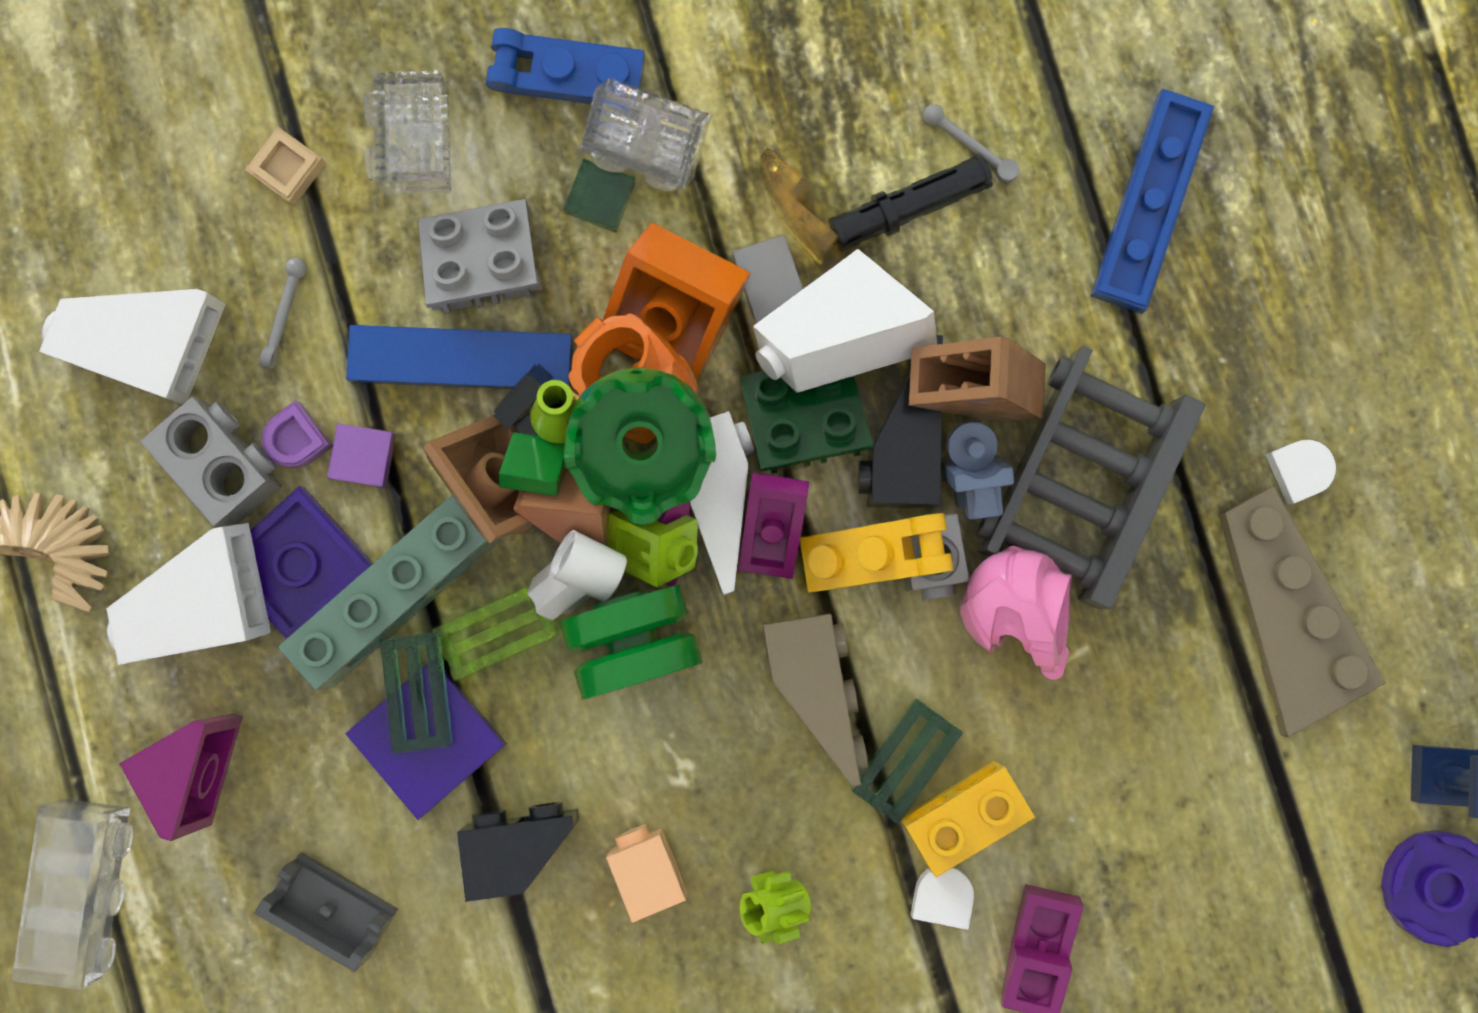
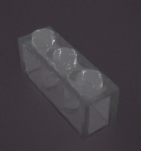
(72, 894)

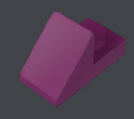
(773, 525)

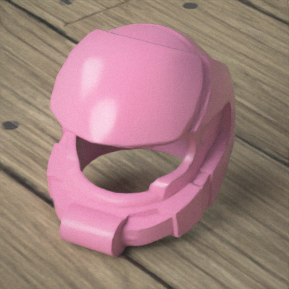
(1020, 597)

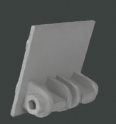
(478, 256)

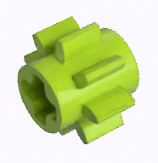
(775, 907)

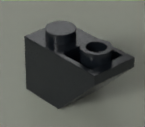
(507, 854)

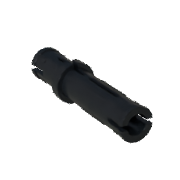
(890, 211)

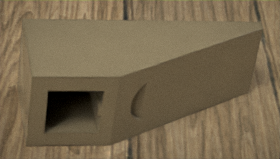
(808, 674)

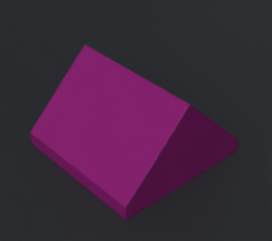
(184, 775)

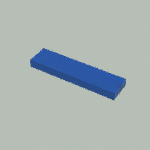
(1152, 201)
(453, 356)

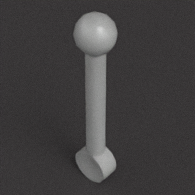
(1005, 169)
(296, 269)

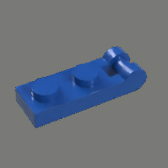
(559, 66)

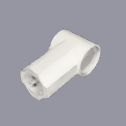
(577, 572)

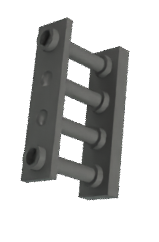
(1146, 474)

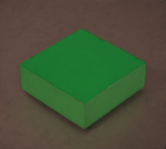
(532, 465)

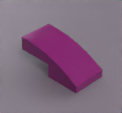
(1040, 951)

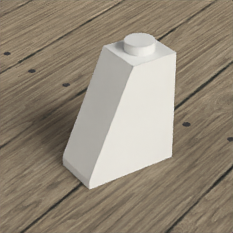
(843, 326)
(137, 338)
(193, 601)

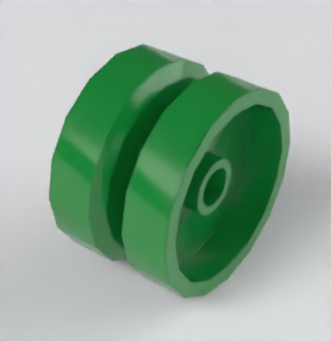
(630, 640)

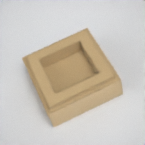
(285, 166)

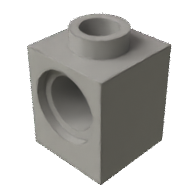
(943, 583)

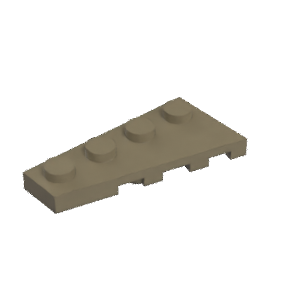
(1301, 628)

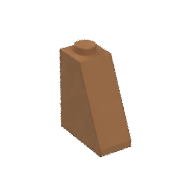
(979, 380)

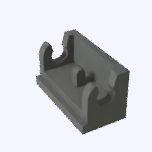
(327, 911)

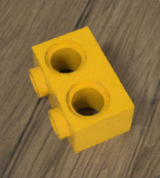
(966, 818)

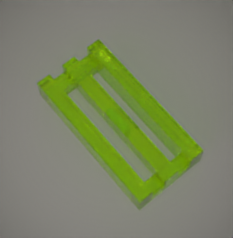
(452, 651)

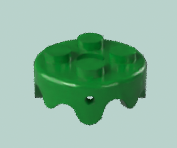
(646, 481)

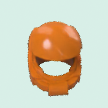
(604, 336)

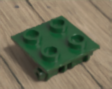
(806, 424)

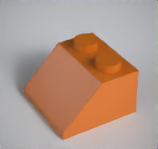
(678, 293)

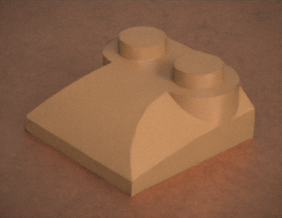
(470, 469)

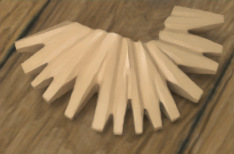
(59, 538)

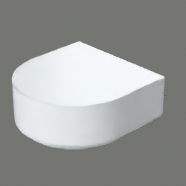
(1302, 469)
(943, 899)

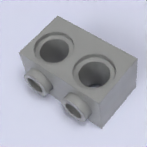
(204, 472)

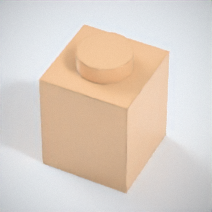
(646, 872)

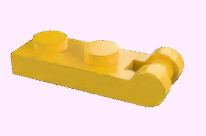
(875, 553)

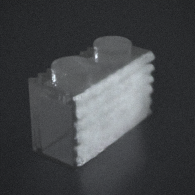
(409, 133)
(644, 135)

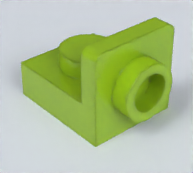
(654, 550)

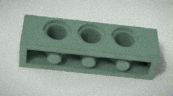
(385, 596)

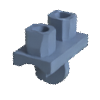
(975, 470)

